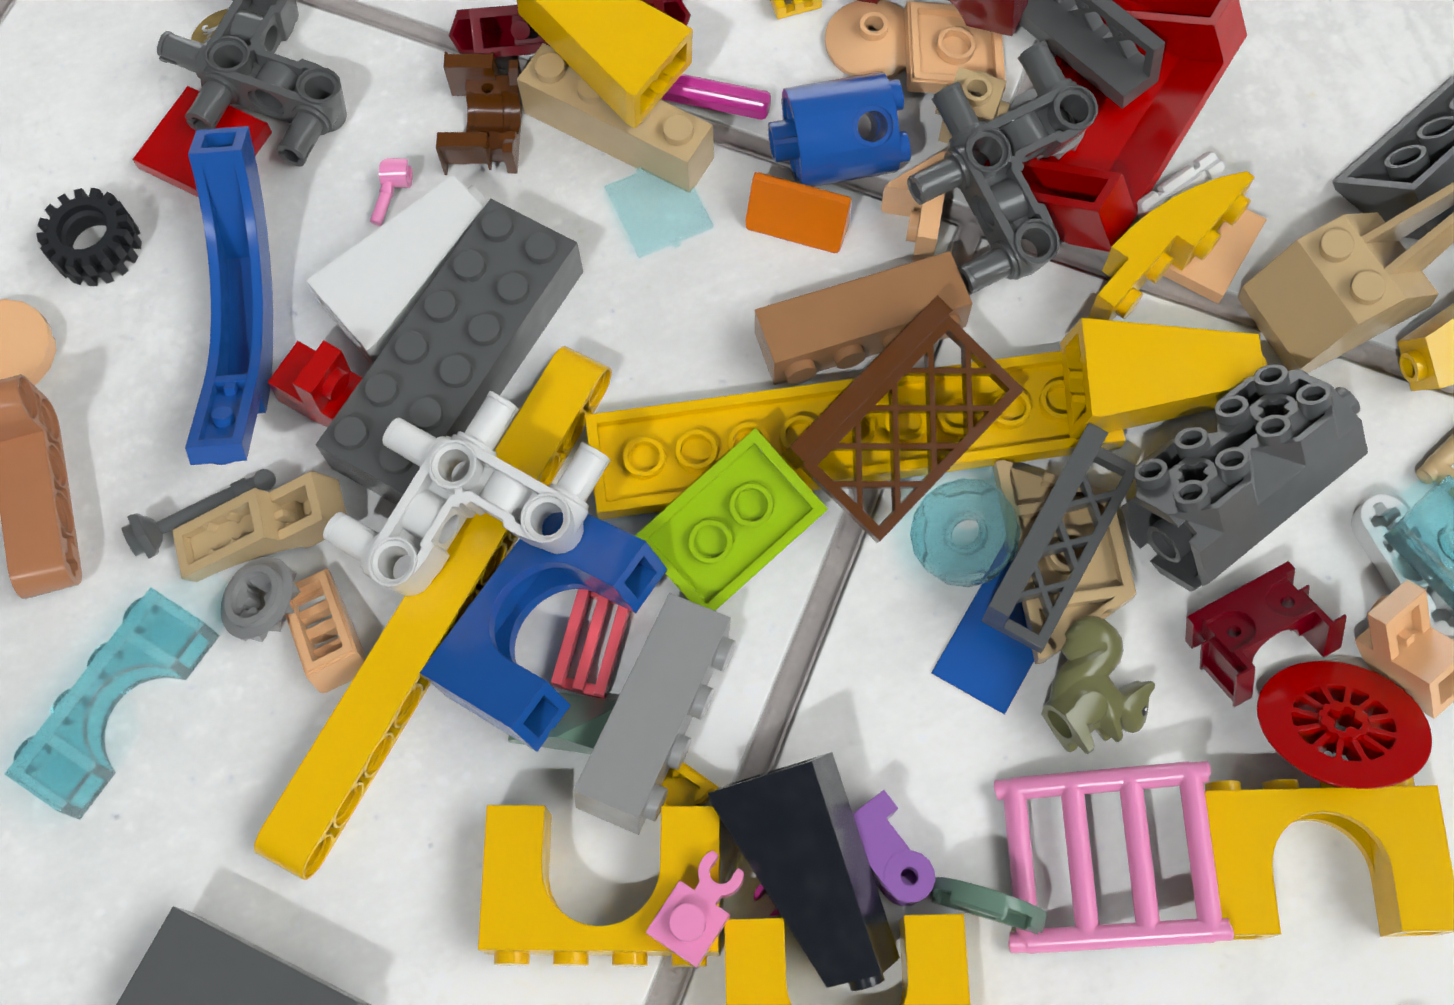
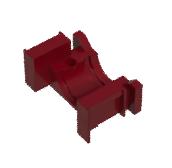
(1248, 618)

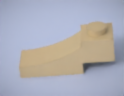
(258, 525)

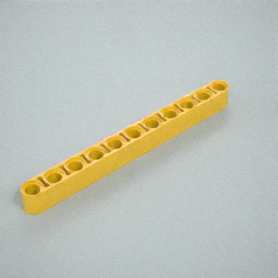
(389, 681)

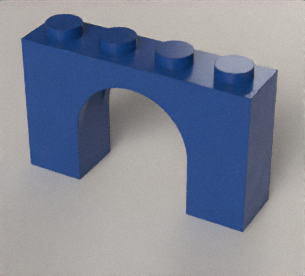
(478, 655)

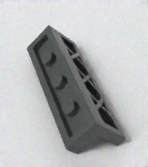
(1095, 51)
(1047, 522)

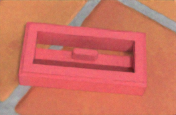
(570, 640)

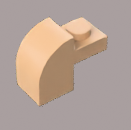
(1408, 649)

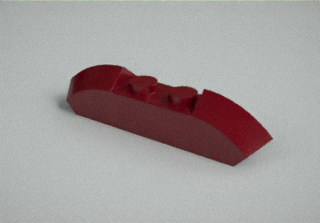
(508, 34)

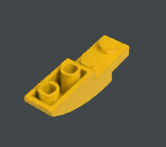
(1167, 236)

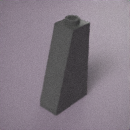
(209, 965)

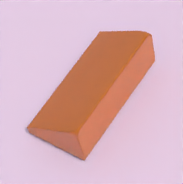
(798, 212)

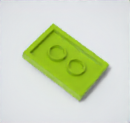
(732, 522)

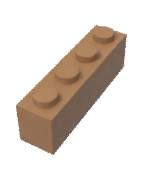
(854, 317)

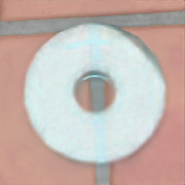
(949, 506)

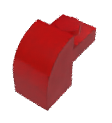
(314, 381)

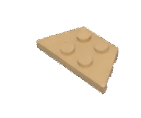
(1108, 578)

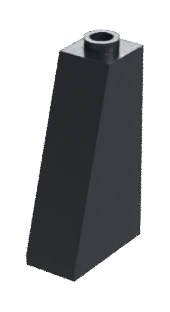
(813, 866)

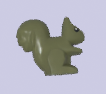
(1084, 694)

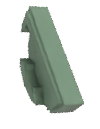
(988, 904)

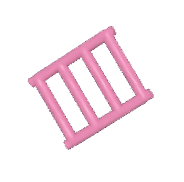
(1148, 928)

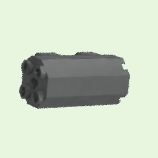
(1224, 491)

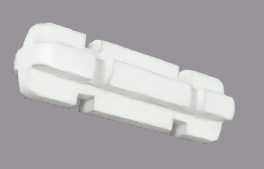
(1205, 169)

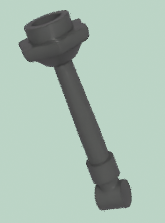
(146, 534)

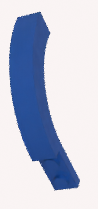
(240, 296)

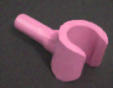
(392, 174)

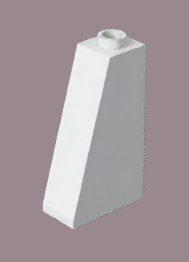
(386, 272)

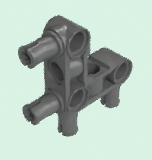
(244, 71)
(1000, 192)

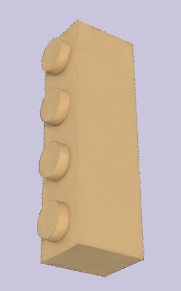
(664, 142)

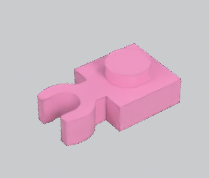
(691, 917)

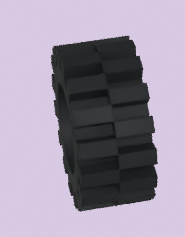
(75, 217)

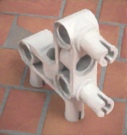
(437, 507)

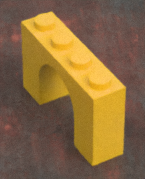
(1393, 826)
(524, 919)
(931, 961)

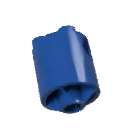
(822, 130)

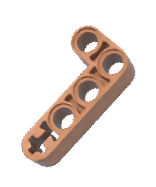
(35, 493)

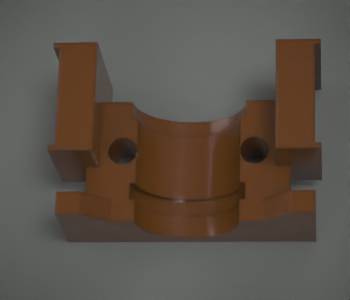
(492, 113)

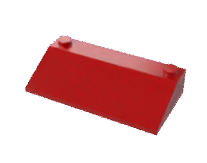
(1126, 150)

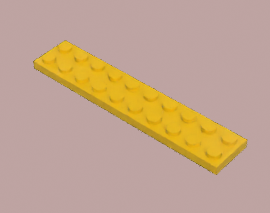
(670, 446)

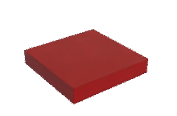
(168, 145)

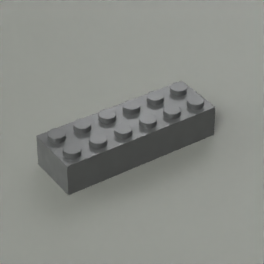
(455, 344)

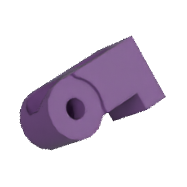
(898, 872)

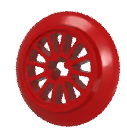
(1384, 732)

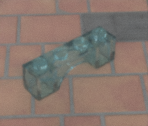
(68, 755)

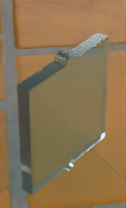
(656, 211)

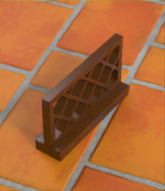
(871, 386)

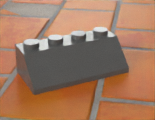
(1406, 163)

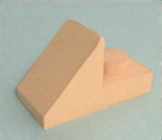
(924, 218)

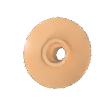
(862, 51)

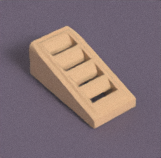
(337, 660)

